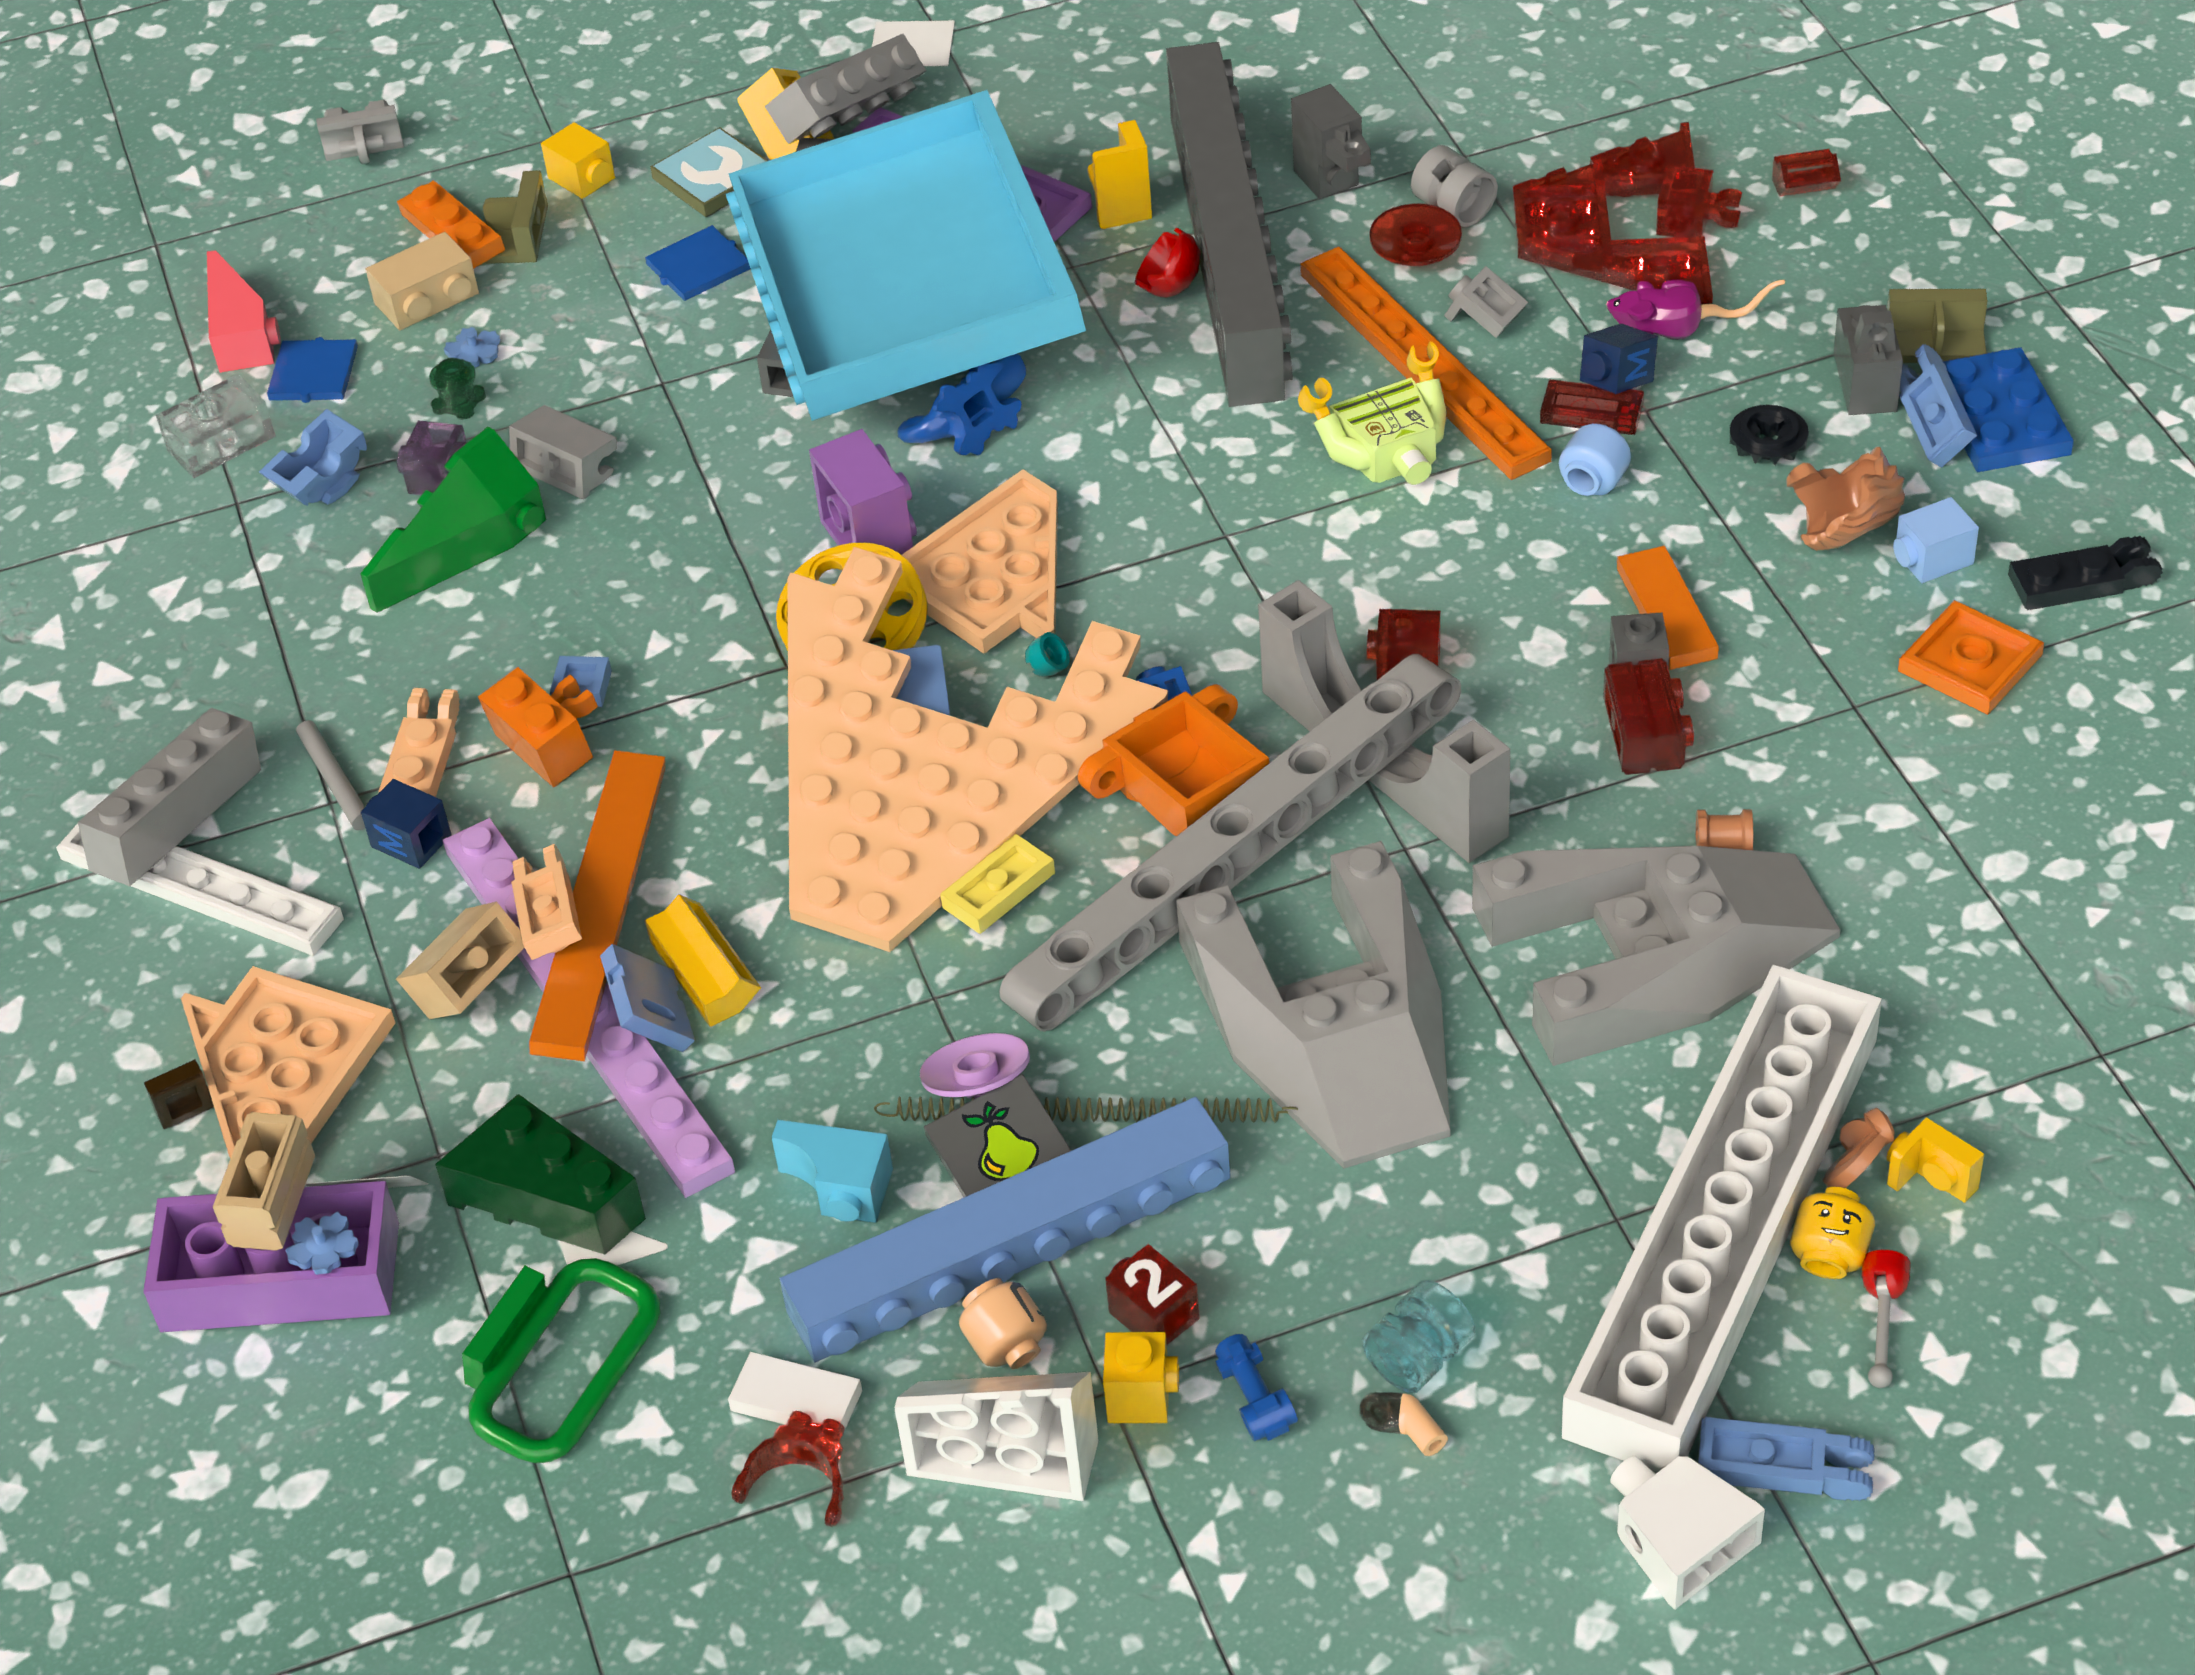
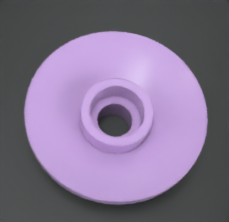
(974, 1065)

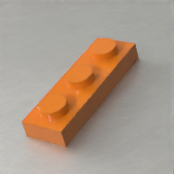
(437, 211)

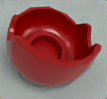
(1169, 265)

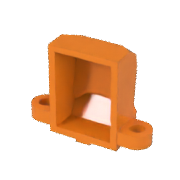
(1176, 758)

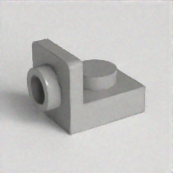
(1486, 301)

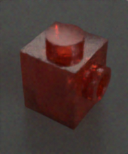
(1403, 634)

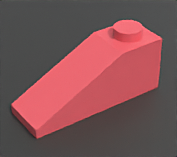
(237, 319)

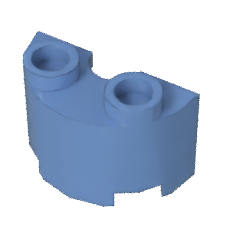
(322, 464)

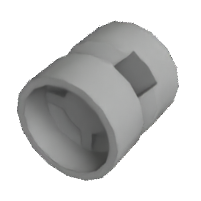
(1454, 184)

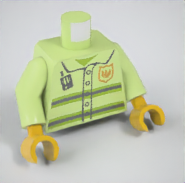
(1385, 429)

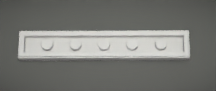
(230, 896)

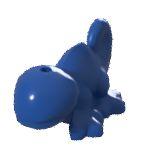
(971, 407)

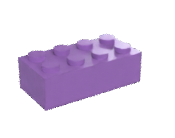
(208, 1284)

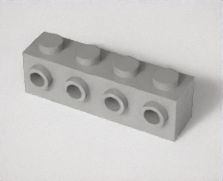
(846, 89)
(169, 796)

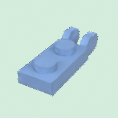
(1935, 408)
(1786, 1458)

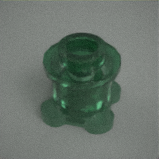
(455, 388)

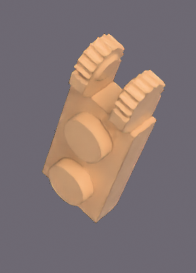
(423, 743)
(545, 905)

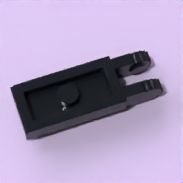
(2084, 573)

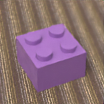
(861, 493)

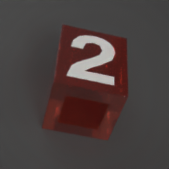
(1152, 1295)

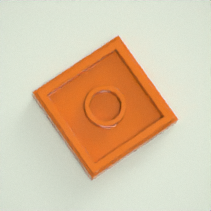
(1971, 657)

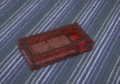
(1583, 404)

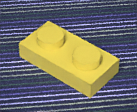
(997, 883)

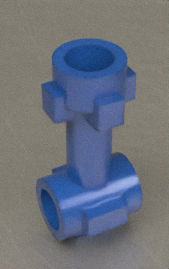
(1267, 1412)

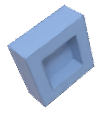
(589, 672)

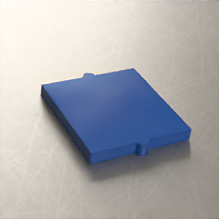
(698, 262)
(312, 370)

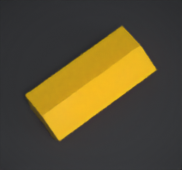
(701, 960)

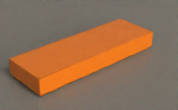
(1659, 588)

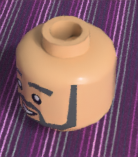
(1002, 1324)

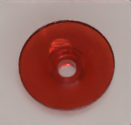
(1415, 234)

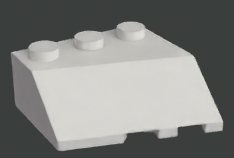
(1002, 1432)

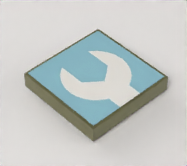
(702, 170)

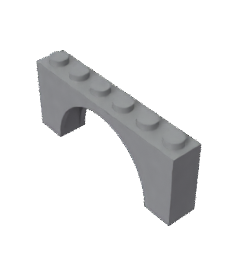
(1454, 792)

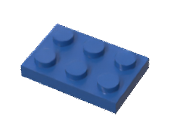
(2007, 411)

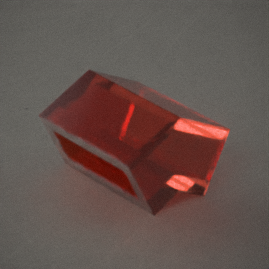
(1806, 180)

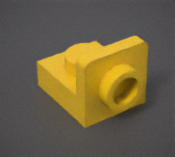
(1938, 1157)

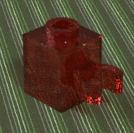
(1688, 203)

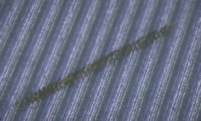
(1099, 1106)

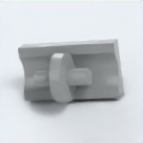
(359, 131)

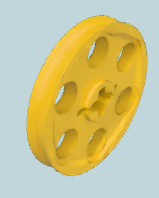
(898, 631)

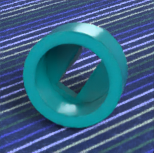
(1056, 650)

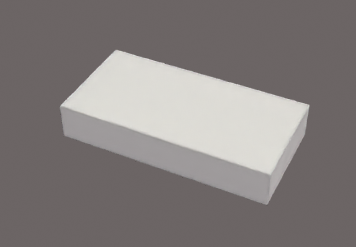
(776, 1387)

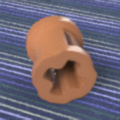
(1724, 830)

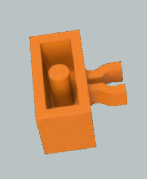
(540, 725)

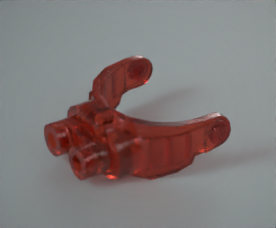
(798, 1443)

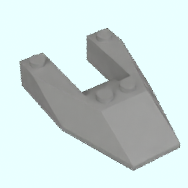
(1684, 928)
(1343, 1047)

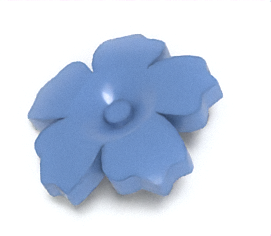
(474, 347)
(322, 1244)

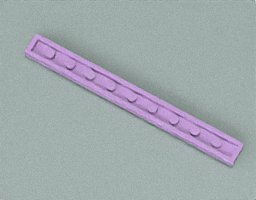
(620, 1056)

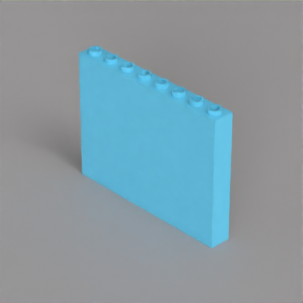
(901, 256)

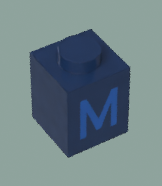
(1618, 358)
(406, 823)

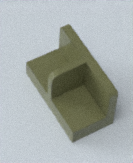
(519, 220)
(1942, 318)

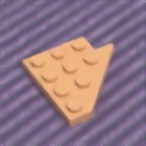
(994, 564)
(282, 1049)

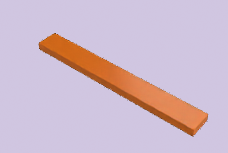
(1393, 333)
(601, 901)

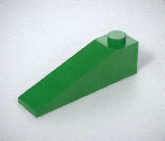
(471, 516)

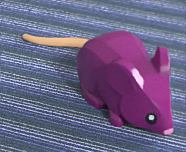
(1673, 309)

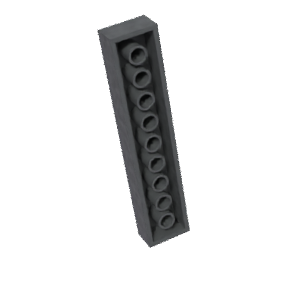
(1227, 225)

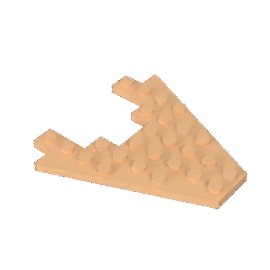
(907, 798)

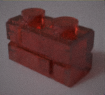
(1646, 716)

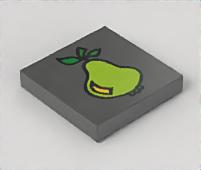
(995, 1137)

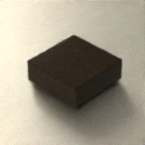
(179, 1094)

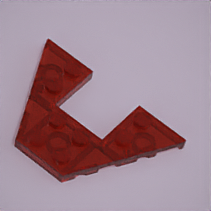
(1567, 226)

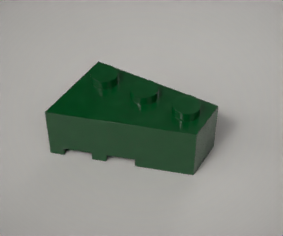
(542, 1176)

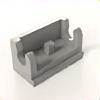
(562, 450)

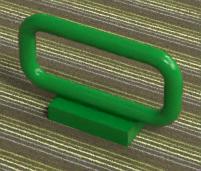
(515, 1329)

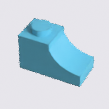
(841, 1164)

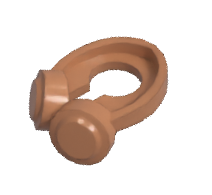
(1863, 1141)

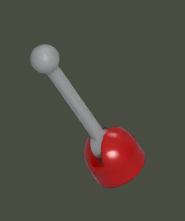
(1885, 1278)

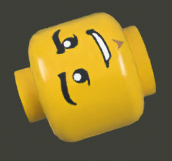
(1832, 1233)

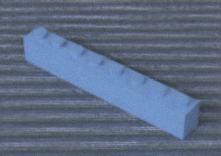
(1005, 1229)

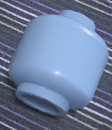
(1594, 460)

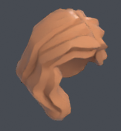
(1849, 502)

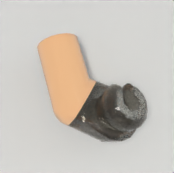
(1403, 1415)

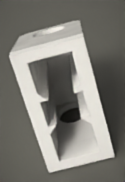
(1684, 1524)

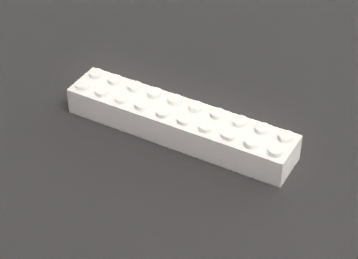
(1721, 1221)

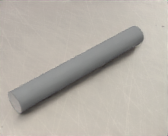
(332, 773)

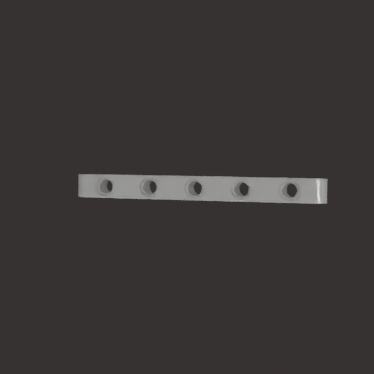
(1229, 841)

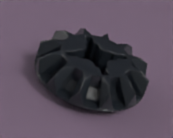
(1770, 421)

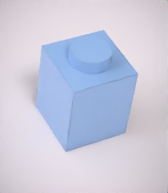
(1936, 540)

